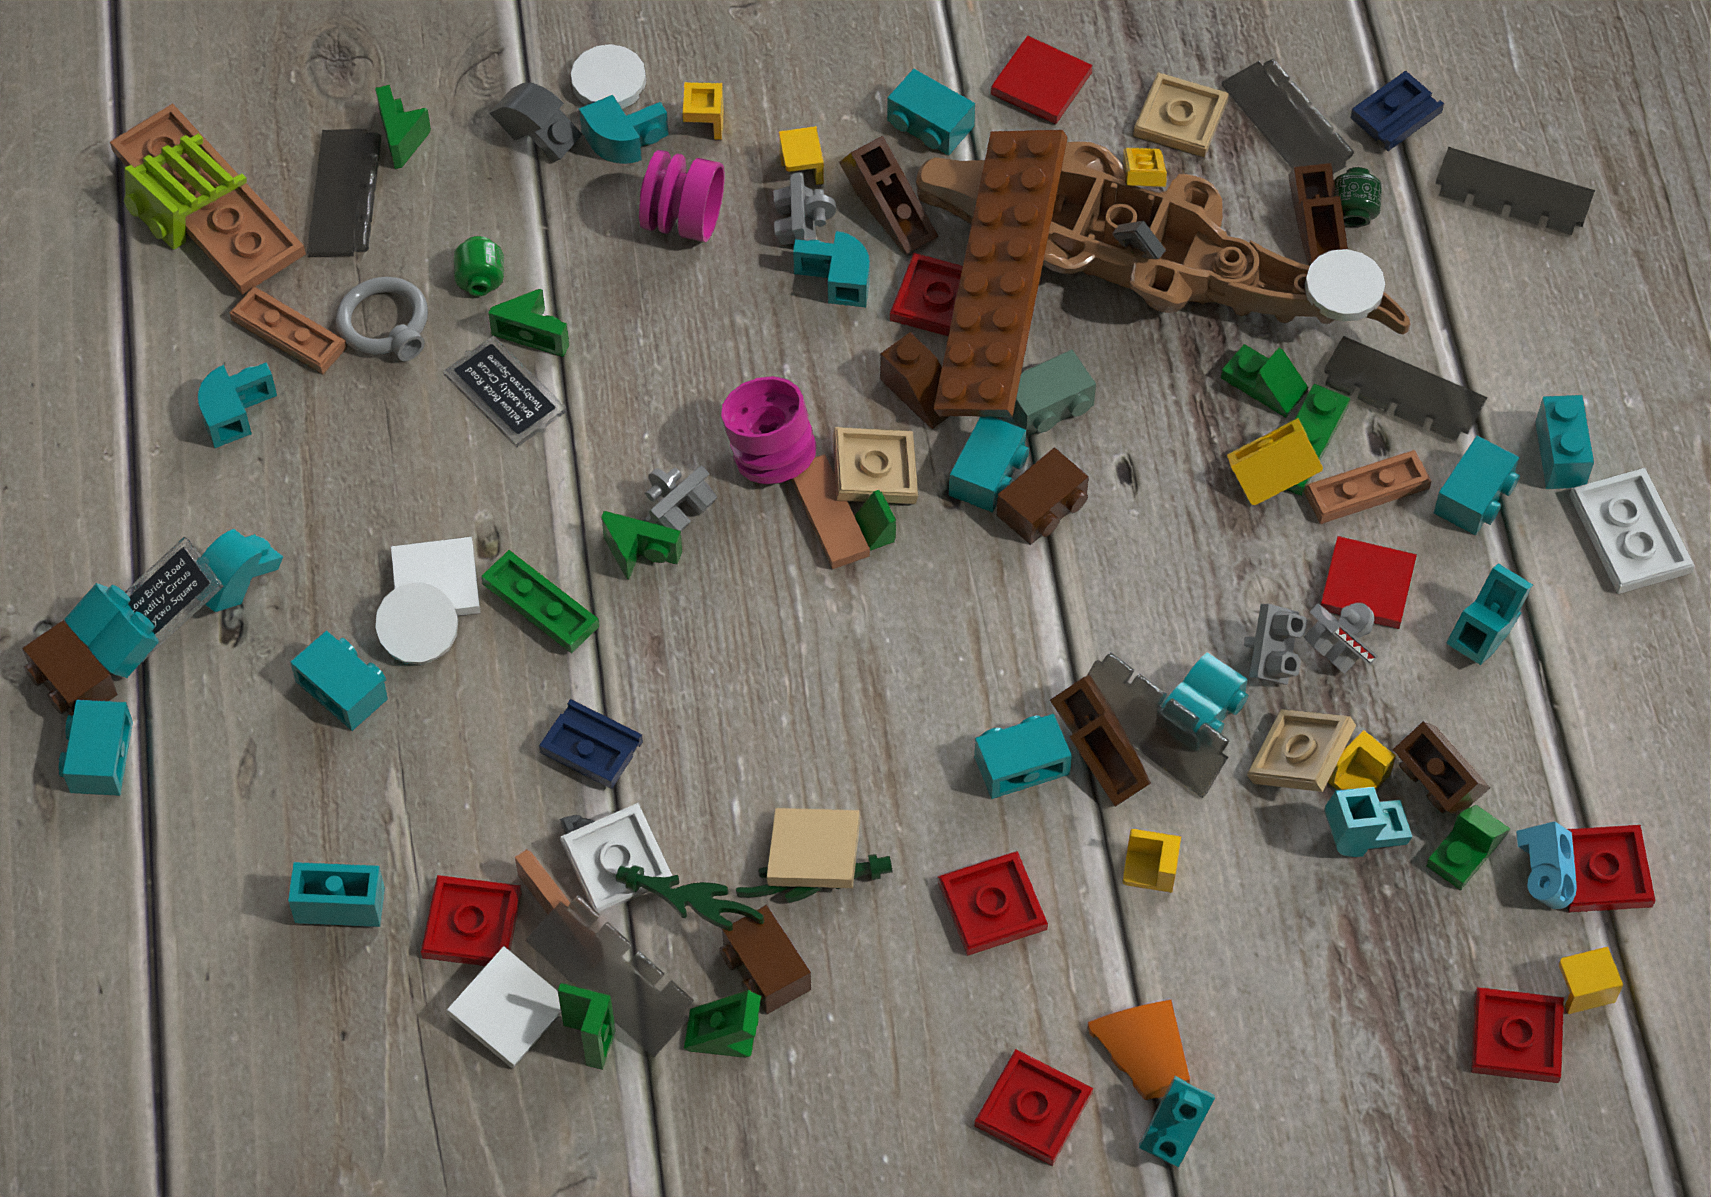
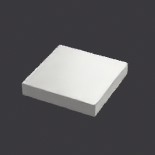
(444, 565)
(607, 844)
(507, 1007)

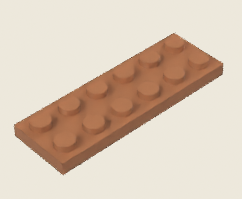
(234, 230)

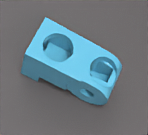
(1551, 863)

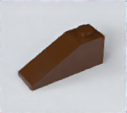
(888, 195)

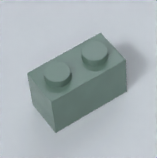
(1053, 393)

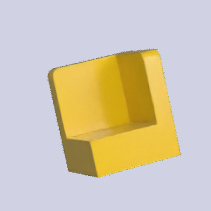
(704, 104)
(801, 151)
(1362, 764)
(1151, 860)
(1590, 980)

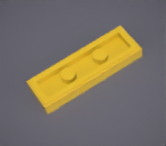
(1144, 167)

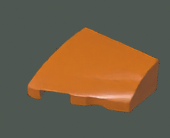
(1144, 1045)

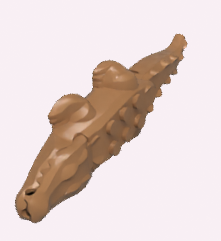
(1199, 256)

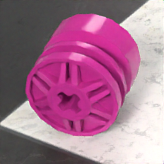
(673, 194)
(769, 430)

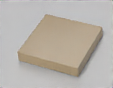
(1181, 114)
(875, 461)
(1301, 750)
(813, 848)

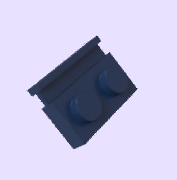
(1396, 110)
(591, 744)

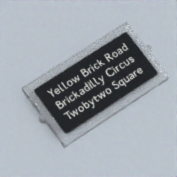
(505, 391)
(173, 589)

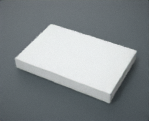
(1631, 531)

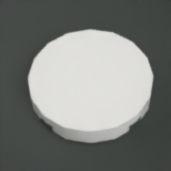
(608, 72)
(1345, 285)
(416, 623)

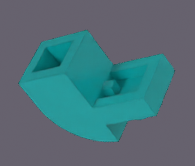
(620, 136)
(842, 262)
(225, 397)
(235, 563)
(1490, 616)
(1365, 823)

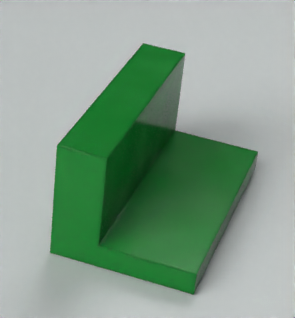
(593, 1016)

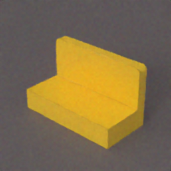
(1275, 462)

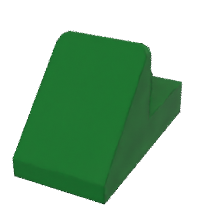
(402, 129)
(523, 323)
(1265, 379)
(633, 537)
(1467, 846)
(724, 1026)

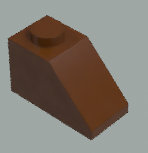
(913, 376)

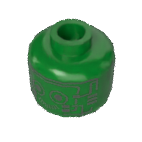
(478, 266)

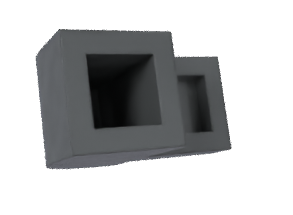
(536, 113)

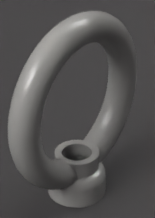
(403, 339)

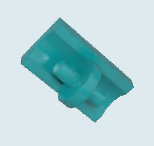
(1176, 1121)

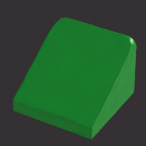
(877, 521)

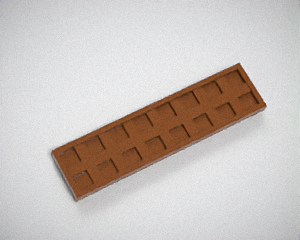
(1001, 274)

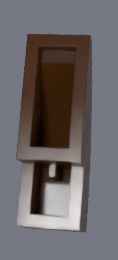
(1317, 210)
(1101, 740)

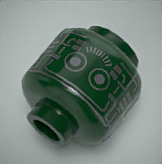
(1359, 196)

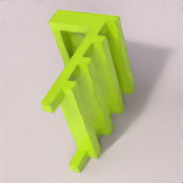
(163, 200)

